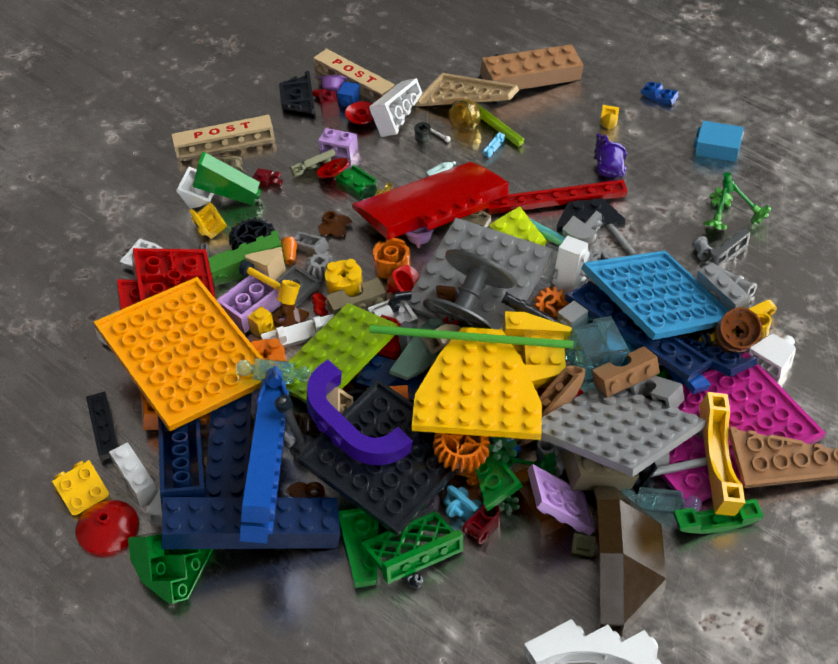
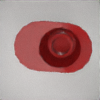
(402, 279)

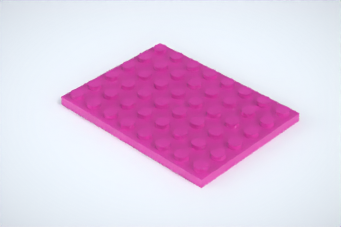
(755, 405)

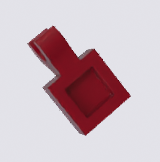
(267, 177)

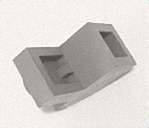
(583, 231)

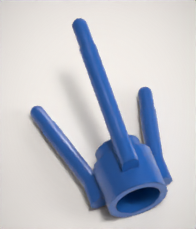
(274, 380)

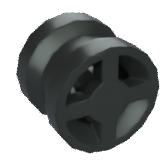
(422, 132)

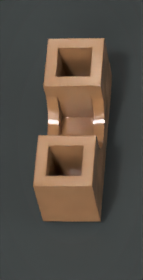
(613, 379)

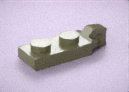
(311, 163)

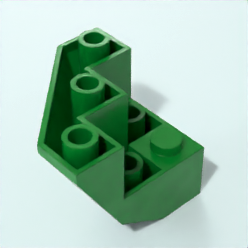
(166, 571)

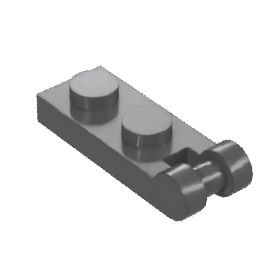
(730, 248)

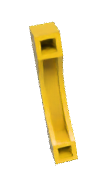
(725, 486)

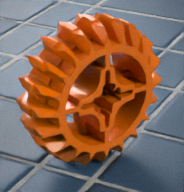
(470, 455)

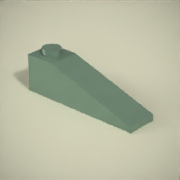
(416, 355)

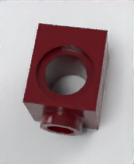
(328, 104)

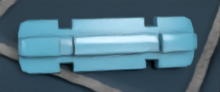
(493, 145)

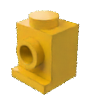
(261, 322)

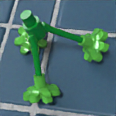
(722, 198)

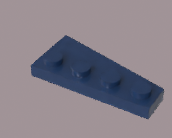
(723, 362)

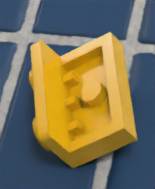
(208, 220)

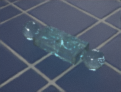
(261, 366)
(662, 500)

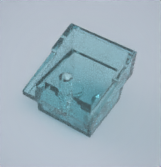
(596, 345)

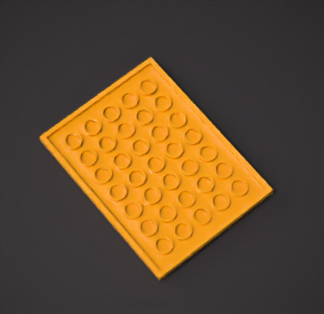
(181, 352)

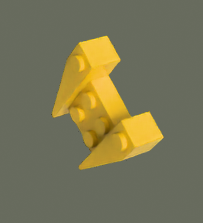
(540, 362)

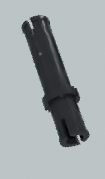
(521, 306)

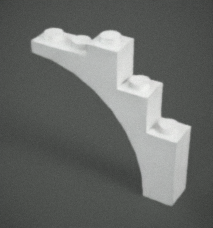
(570, 645)

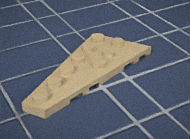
(452, 87)

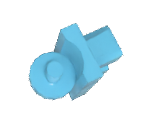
(460, 504)

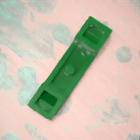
(709, 522)

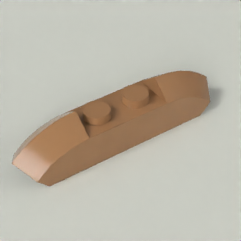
(559, 392)

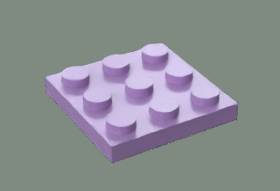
(559, 500)

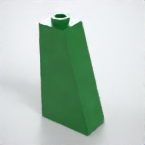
(225, 180)

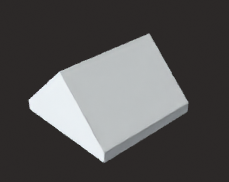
(192, 196)

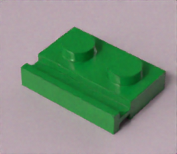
(355, 180)

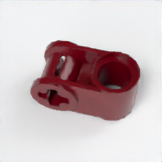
(482, 525)

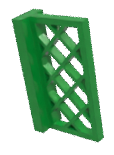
(419, 555)

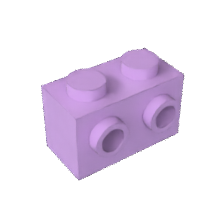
(341, 142)

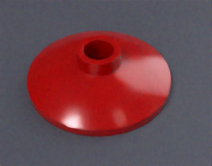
(359, 112)
(332, 168)

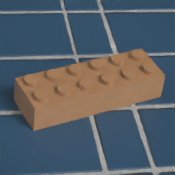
(534, 67)

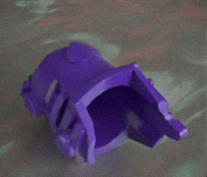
(609, 157)

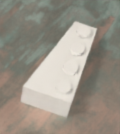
(394, 106)

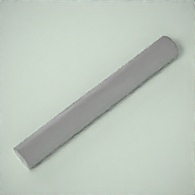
(620, 239)
(680, 466)

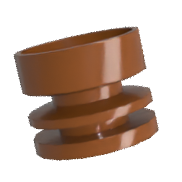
(745, 323)

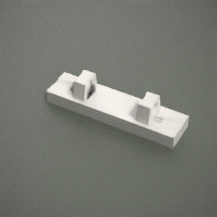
(299, 332)

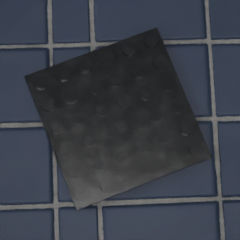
(388, 492)

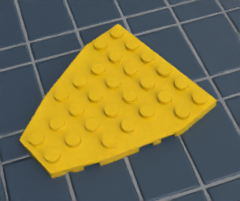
(478, 392)

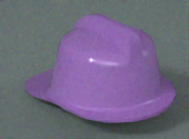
(332, 82)

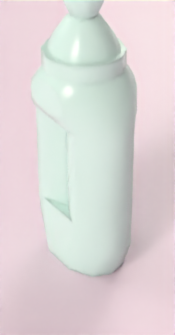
(440, 168)

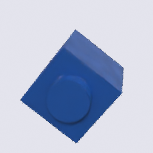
(348, 94)

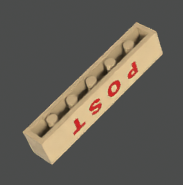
(370, 84)
(223, 136)

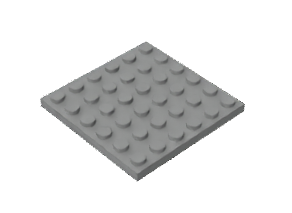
(518, 256)
(619, 429)

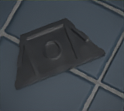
(297, 94)
(586, 208)

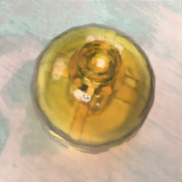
(465, 115)

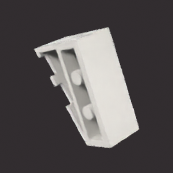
(569, 261)

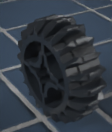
(248, 231)

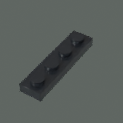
(102, 424)

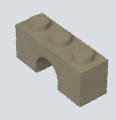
(372, 294)

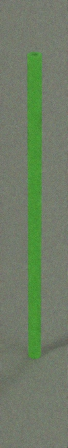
(471, 336)

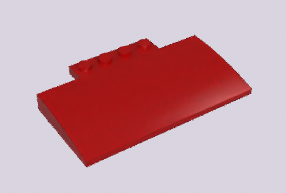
(433, 200)
(160, 270)

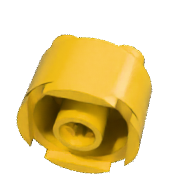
(344, 276)

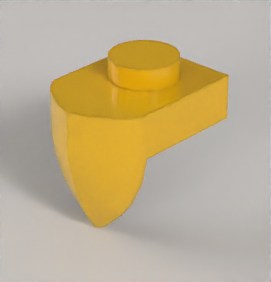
(609, 116)

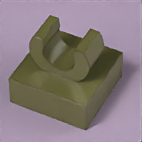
(584, 543)

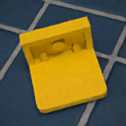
(80, 487)

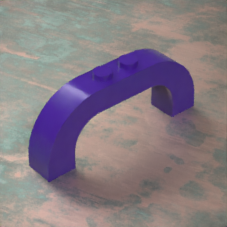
(341, 432)

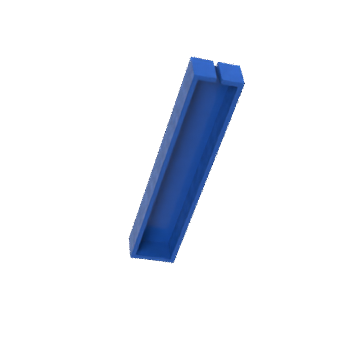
(263, 469)

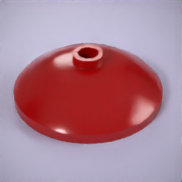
(107, 535)

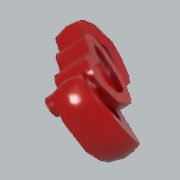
(319, 304)

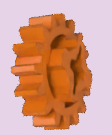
(555, 300)

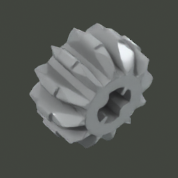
(317, 265)

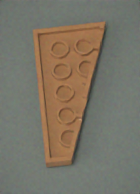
(780, 460)

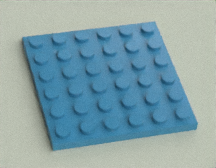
(657, 293)

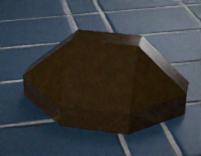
(629, 559)

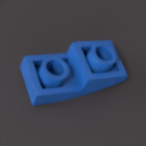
(656, 92)
(695, 385)

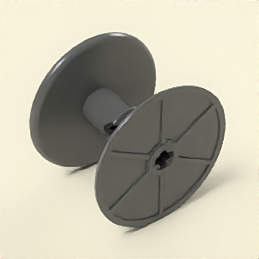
(477, 272)

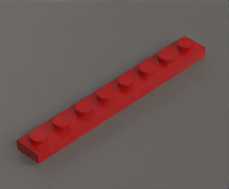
(558, 196)

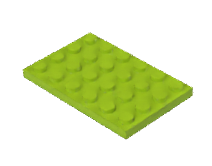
(345, 343)

